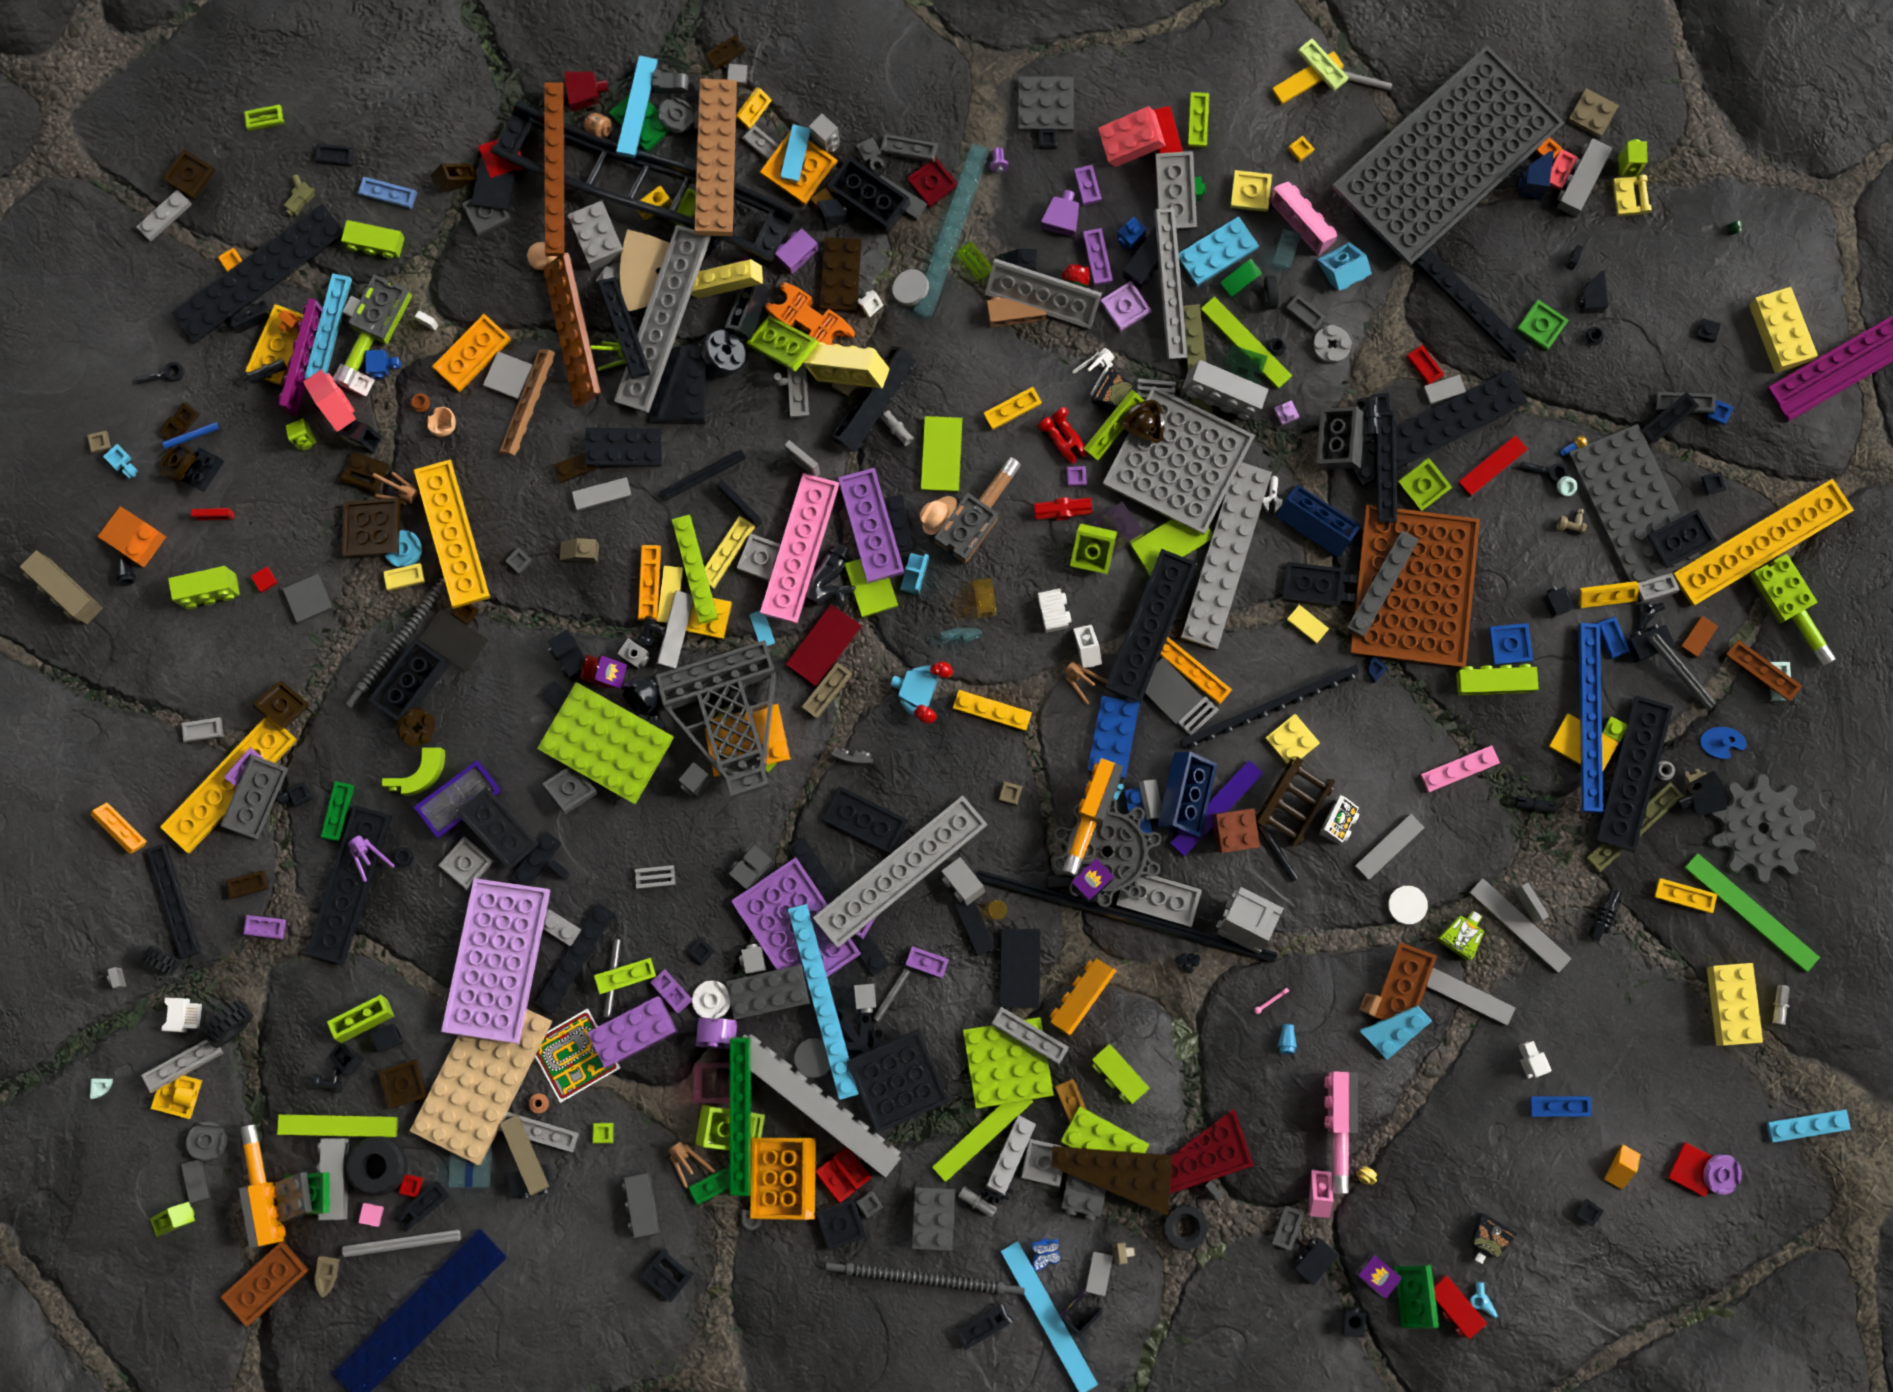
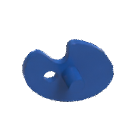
(1717, 742)

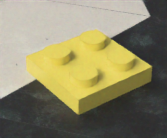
(1251, 191)
(1292, 739)

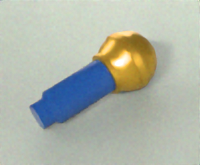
(1579, 442)

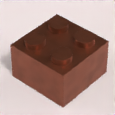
(1235, 830)

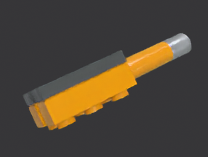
(1093, 810)
(259, 1198)

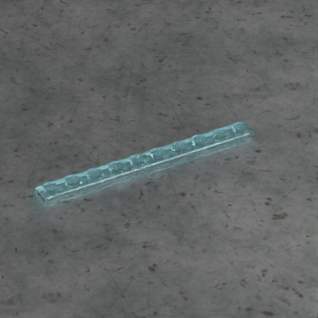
(953, 228)

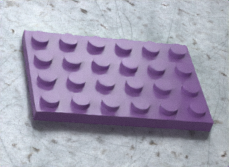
(768, 918)

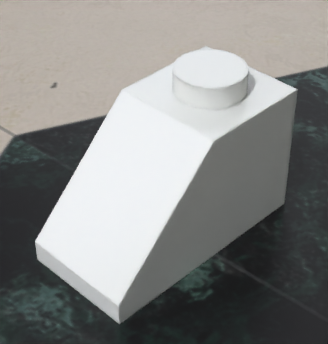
(1087, 646)

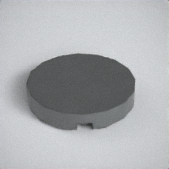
(676, 115)
(812, 1058)
(206, 1141)

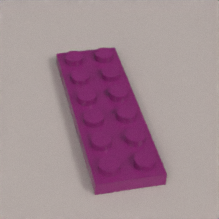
(293, 381)

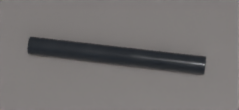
(1278, 853)

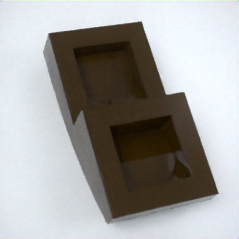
(179, 422)

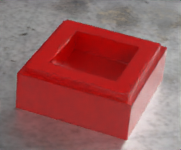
(264, 579)
(411, 1185)

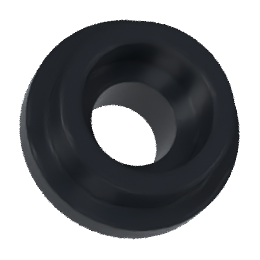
(1598, 332)
(1279, 342)

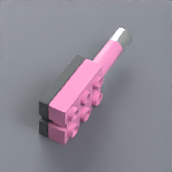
(1341, 1120)

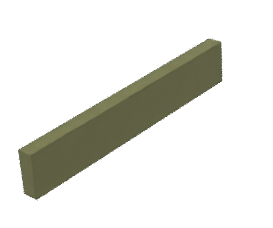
(1657, 807)

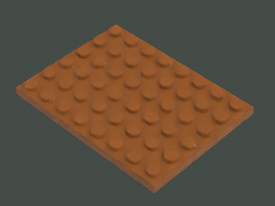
(1432, 597)

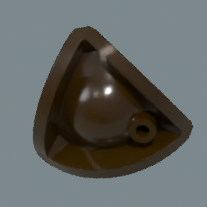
(1145, 421)

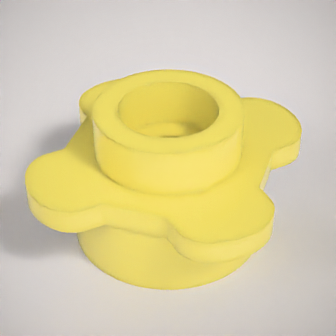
(1367, 1176)

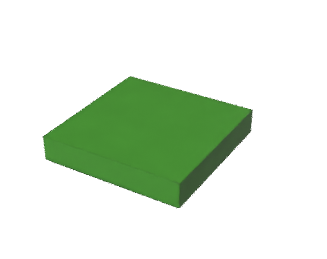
(1542, 325)

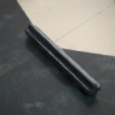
(702, 475)

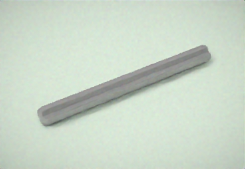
(401, 1243)

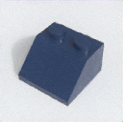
(1536, 178)

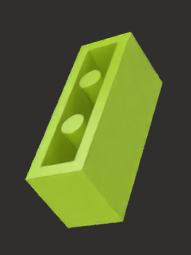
(372, 239)
(360, 1019)
(1119, 1074)

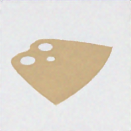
(638, 267)

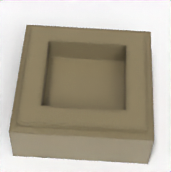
(99, 442)
(1010, 793)

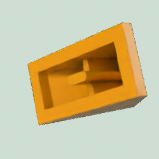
(1623, 1167)

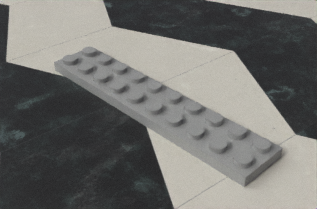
(664, 315)
(1226, 556)
(900, 871)

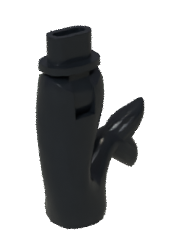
(828, 570)

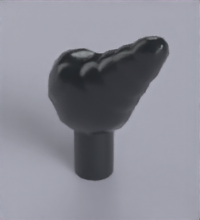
(1647, 613)

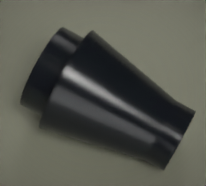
(125, 573)

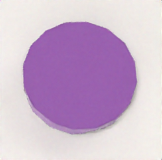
(1722, 1174)

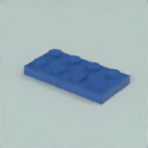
(1114, 732)

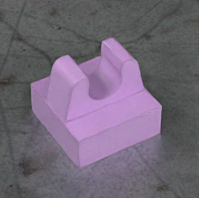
(1286, 413)

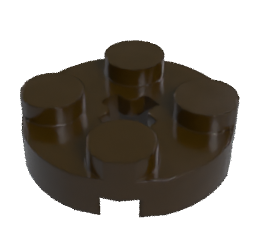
(176, 462)
(424, 731)

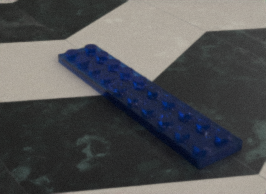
(421, 1314)

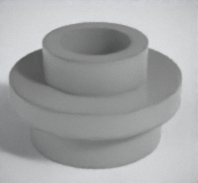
(1670, 770)

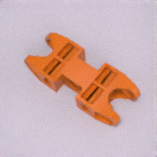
(798, 312)

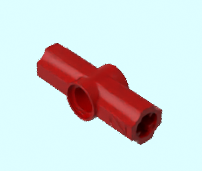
(1063, 508)

